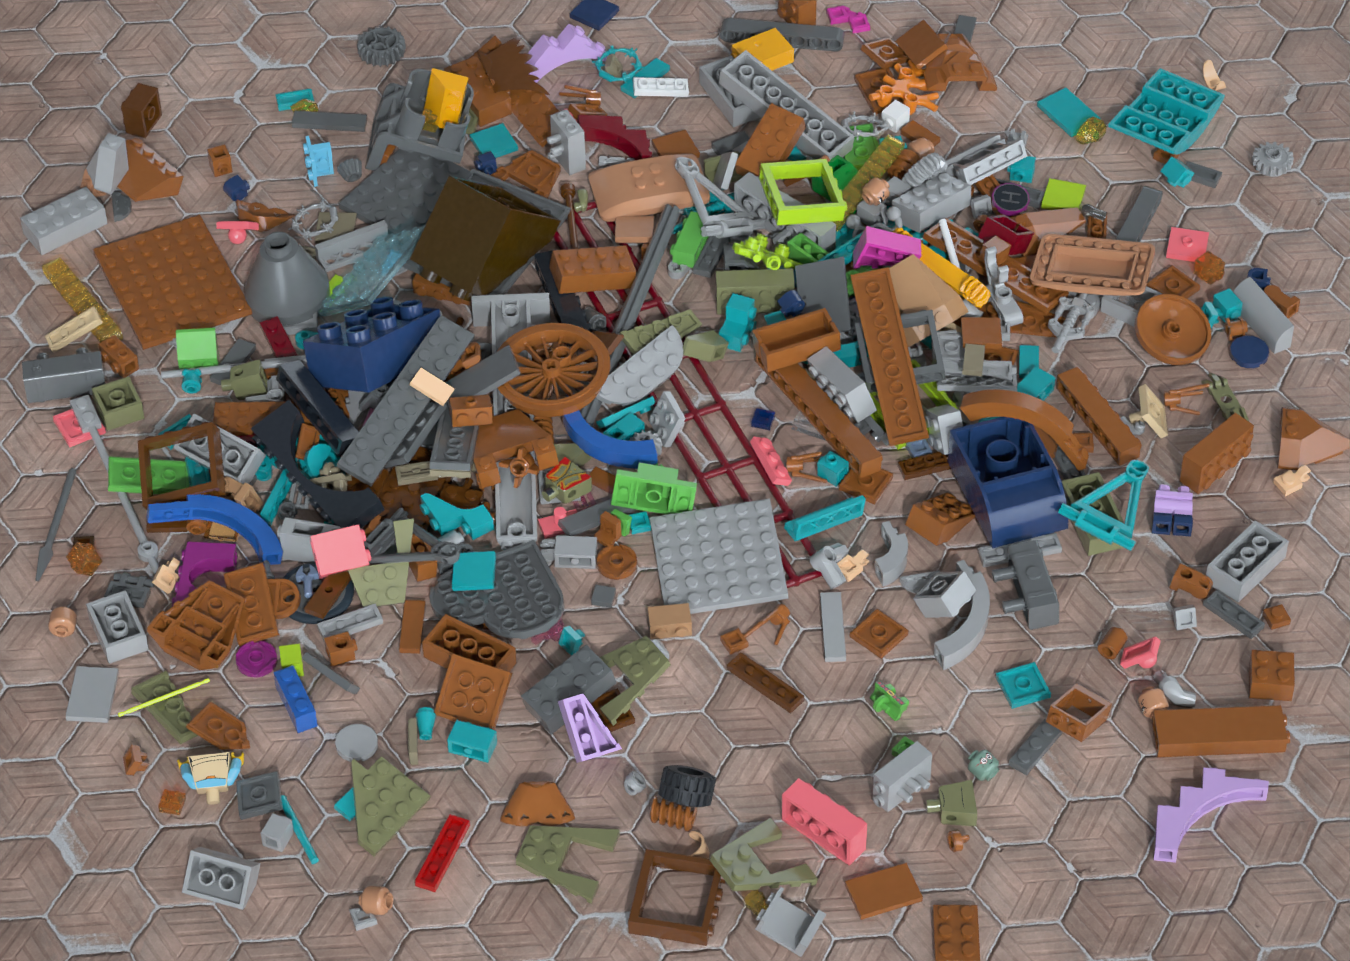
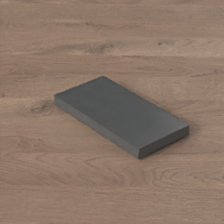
(486, 375)

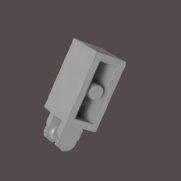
(571, 551)

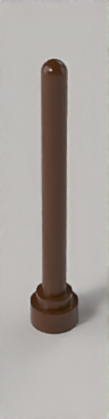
(568, 192)

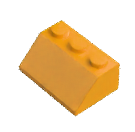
(446, 96)

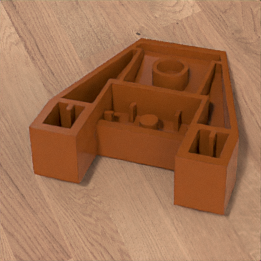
(502, 441)

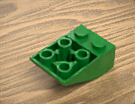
(842, 171)

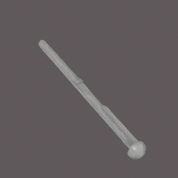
(268, 363)

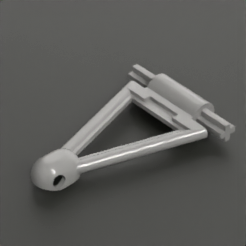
(717, 225)

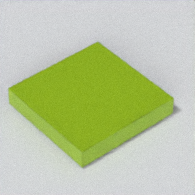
(1063, 195)

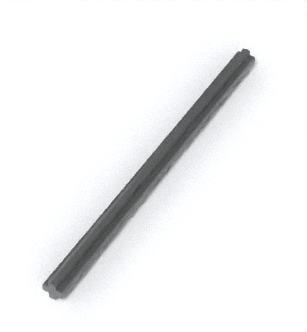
(638, 293)

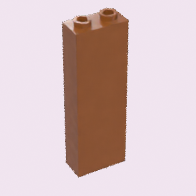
(1220, 731)

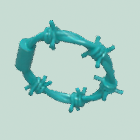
(637, 65)

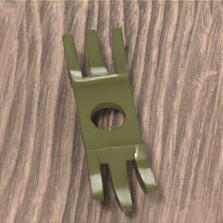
(1220, 391)

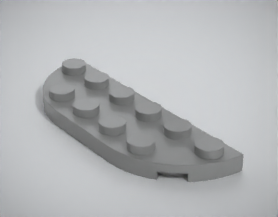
(644, 370)

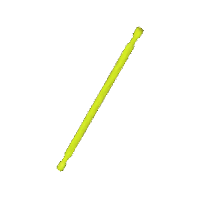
(163, 697)

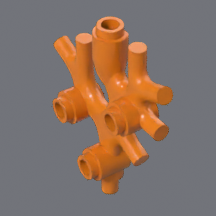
(899, 88)

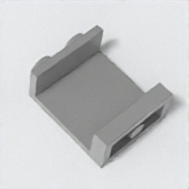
(788, 923)

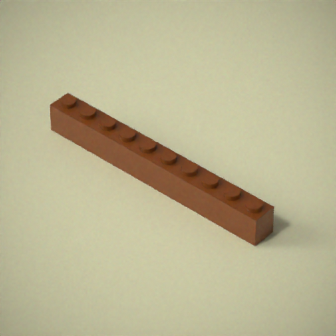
(827, 418)

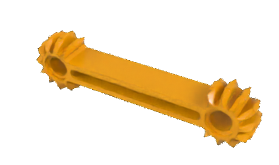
(958, 280)

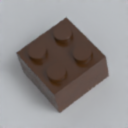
(141, 110)

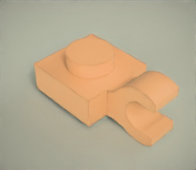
(1291, 482)
(854, 565)
(165, 576)

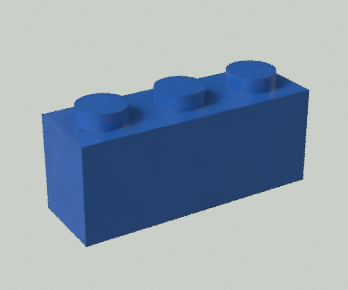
(295, 699)

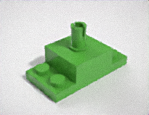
(653, 490)

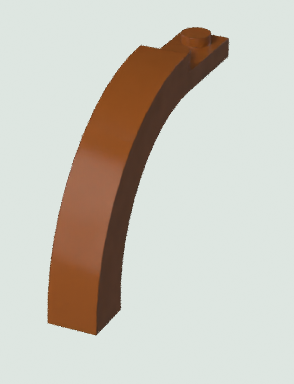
(1029, 409)

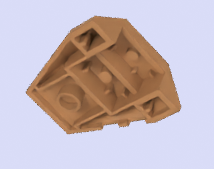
(921, 289)

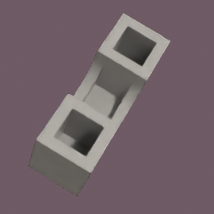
(870, 213)

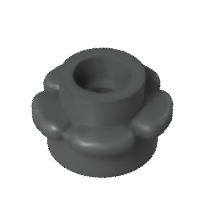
(287, 510)

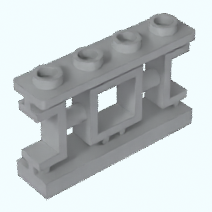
(985, 159)

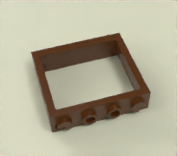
(213, 488)
(670, 930)

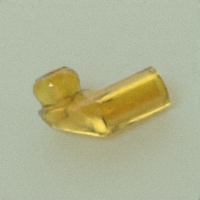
(305, 104)

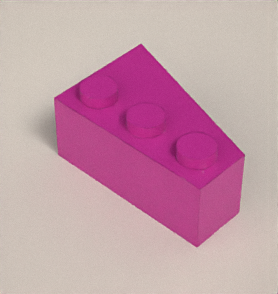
(884, 248)

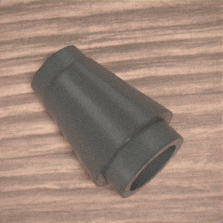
(596, 319)

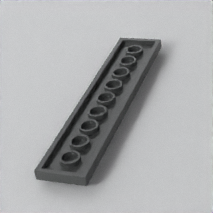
(403, 403)

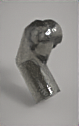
(1090, 210)

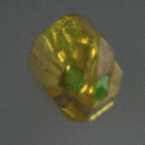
(1091, 131)

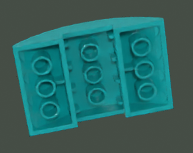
(1169, 112)

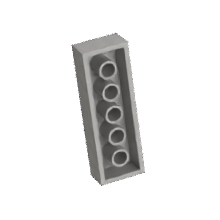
(751, 197)

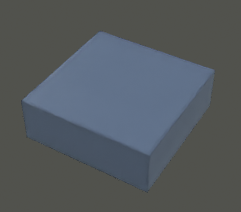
(918, 448)

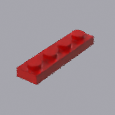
(442, 853)

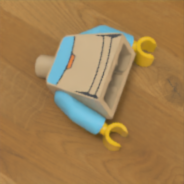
(211, 773)

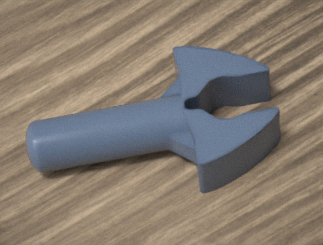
(307, 579)

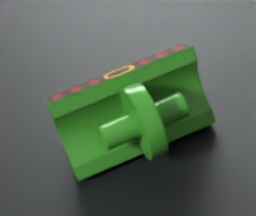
(886, 700)

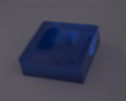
(763, 419)

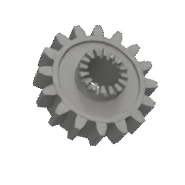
(1272, 159)

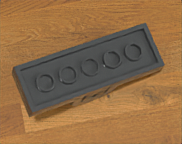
(453, 449)

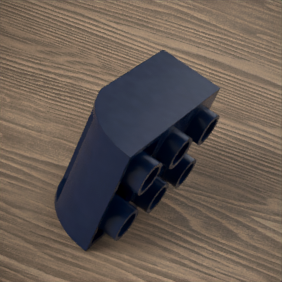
(369, 344)
(1007, 479)

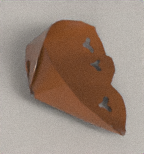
(263, 216)
(537, 802)

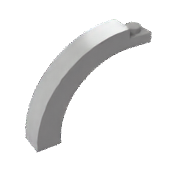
(966, 639)

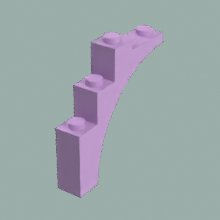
(1195, 802)

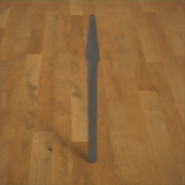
(46, 552)

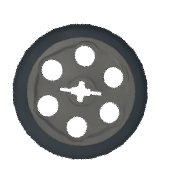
(336, 610)

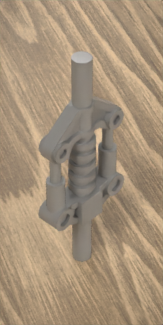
(1066, 331)

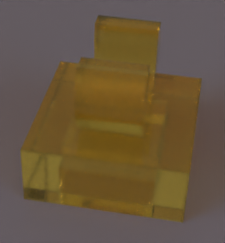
(430, 124)

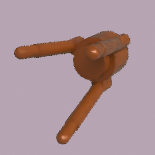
(591, 96)
(1173, 397)
(796, 463)
(776, 616)

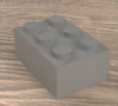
(117, 627)

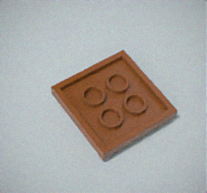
(472, 692)

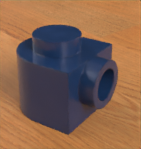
(486, 163)
(236, 188)
(1260, 277)
(791, 303)

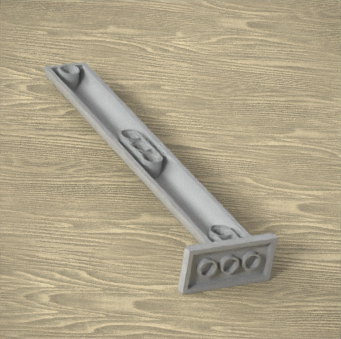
(508, 315)

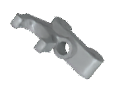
(1001, 296)

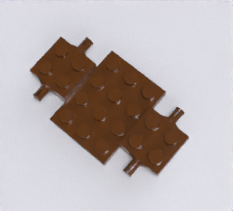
(409, 495)

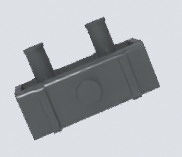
(63, 375)
(1032, 584)

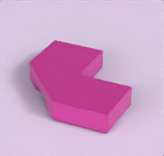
(841, 14)

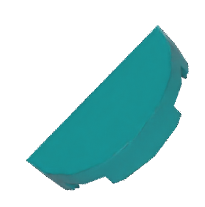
(315, 459)

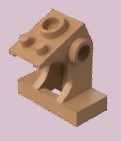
(242, 494)

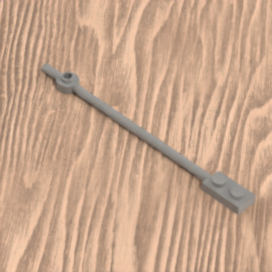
(90, 422)

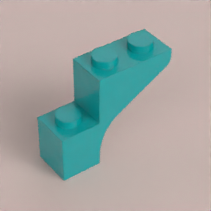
(447, 517)

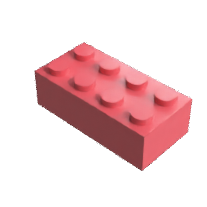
(824, 821)

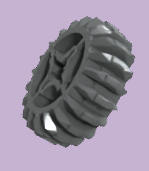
(381, 46)

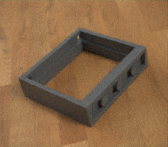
(922, 374)

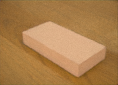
(432, 386)

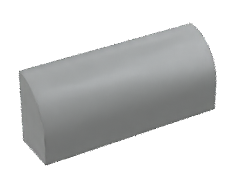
(1264, 316)

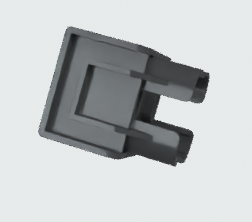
(401, 123)

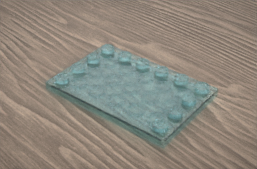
(372, 272)

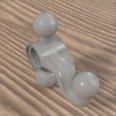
(893, 214)

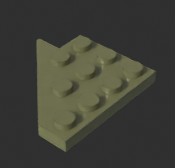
(383, 802)

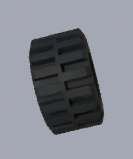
(687, 786)

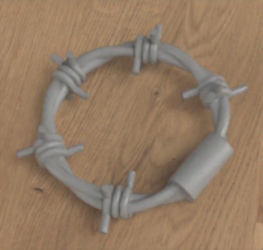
(871, 119)
(328, 227)

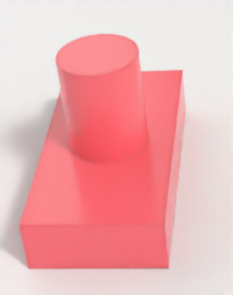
(549, 525)

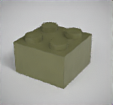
(118, 403)

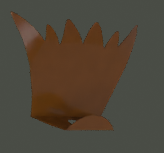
(508, 69)

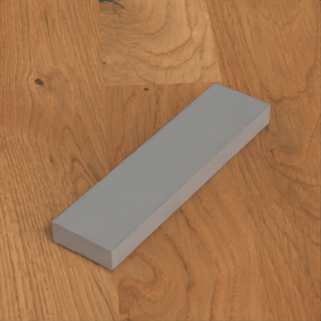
(989, 557)
(833, 627)

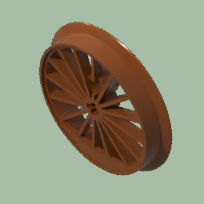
(556, 369)

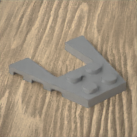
(953, 354)

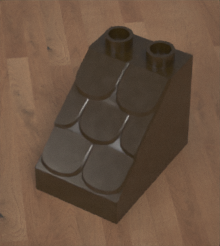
(480, 237)

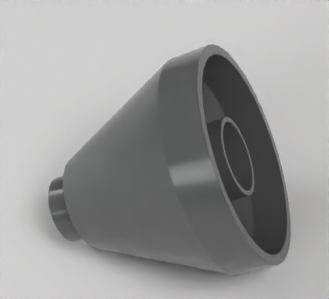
(285, 282)

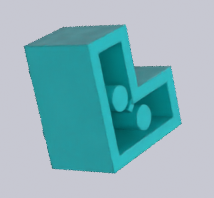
(739, 321)

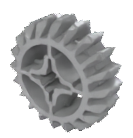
(925, 170)

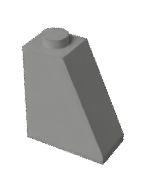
(109, 164)

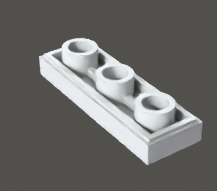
(660, 87)

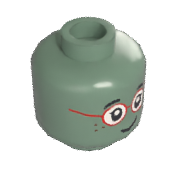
(983, 765)

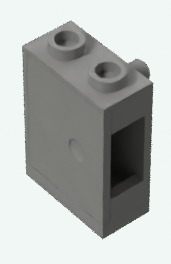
(567, 142)
(295, 538)
(902, 777)

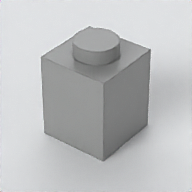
(277, 832)

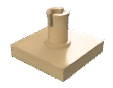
(1151, 411)

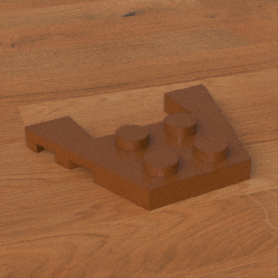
(531, 171)

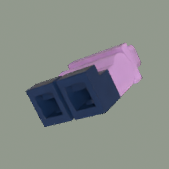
(1173, 504)

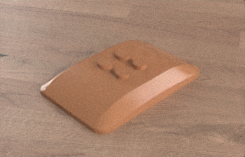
(642, 187)
(1092, 265)

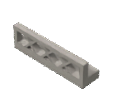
(349, 243)

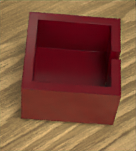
(1004, 228)

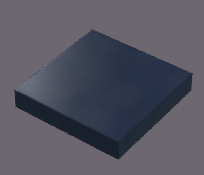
(594, 13)

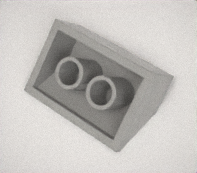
(220, 877)

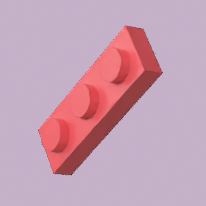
(771, 461)

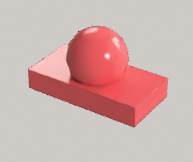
(237, 229)
(1142, 653)

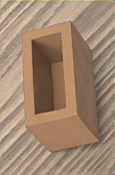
(669, 621)

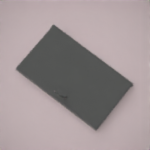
(825, 287)

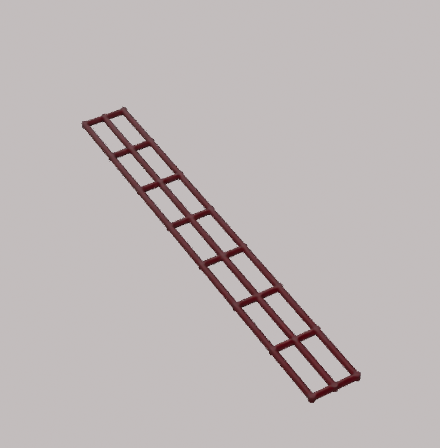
(695, 414)

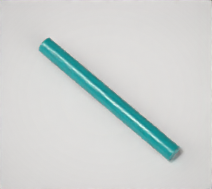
(299, 831)

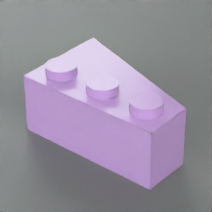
(585, 729)

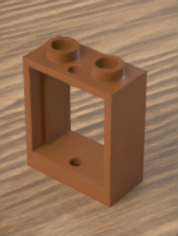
(1078, 697)

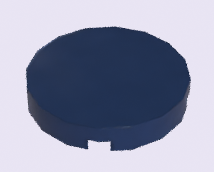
(1249, 351)

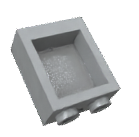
(1126, 307)

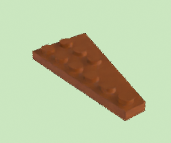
(1034, 321)

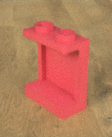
(339, 550)

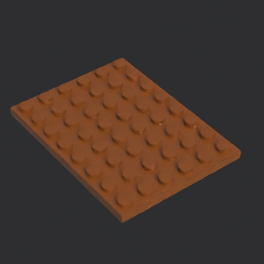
(171, 281)

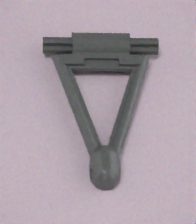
(384, 537)

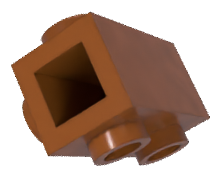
(118, 356)

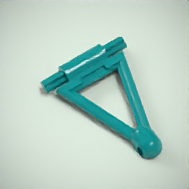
(1102, 525)

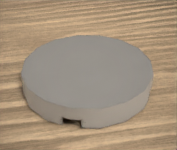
(356, 742)

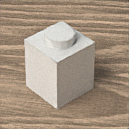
(896, 115)

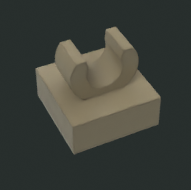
(613, 66)

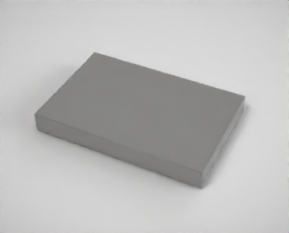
(92, 694)

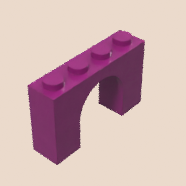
(200, 559)

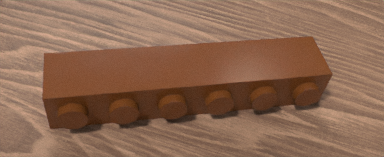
(1098, 416)

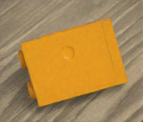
(768, 48)

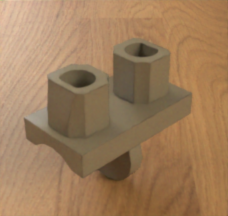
(338, 480)

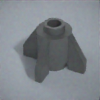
(374, 398)

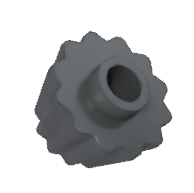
(350, 170)

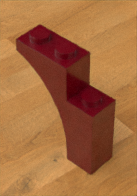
(612, 132)

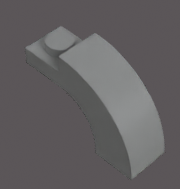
(892, 565)

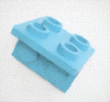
(318, 160)

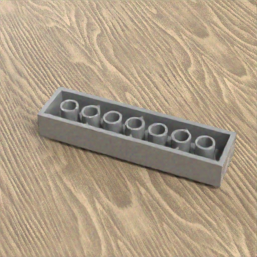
(759, 87)

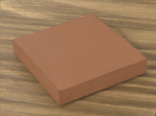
(634, 229)

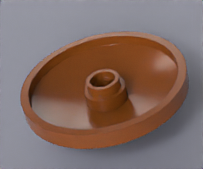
(1172, 329)

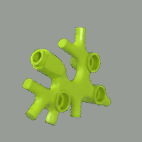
(756, 249)

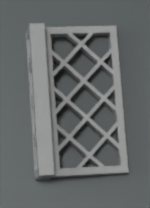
(957, 382)

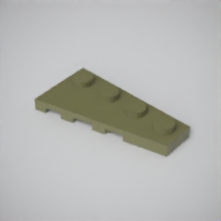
(640, 336)
(168, 712)

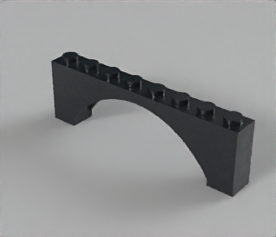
(342, 508)

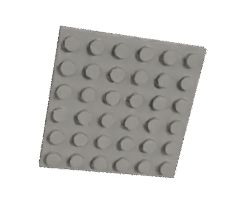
(719, 557)

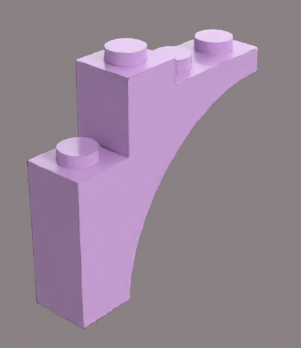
(568, 46)

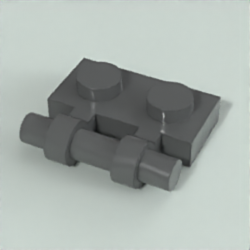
(137, 593)

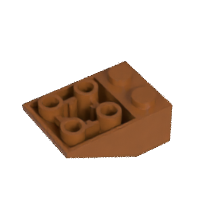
(939, 518)

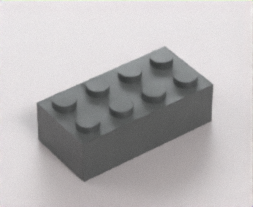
(577, 675)

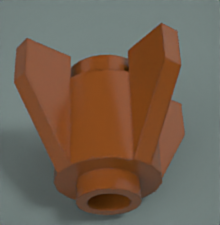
(520, 466)

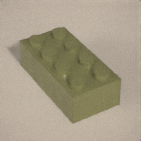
(762, 285)
(1078, 488)

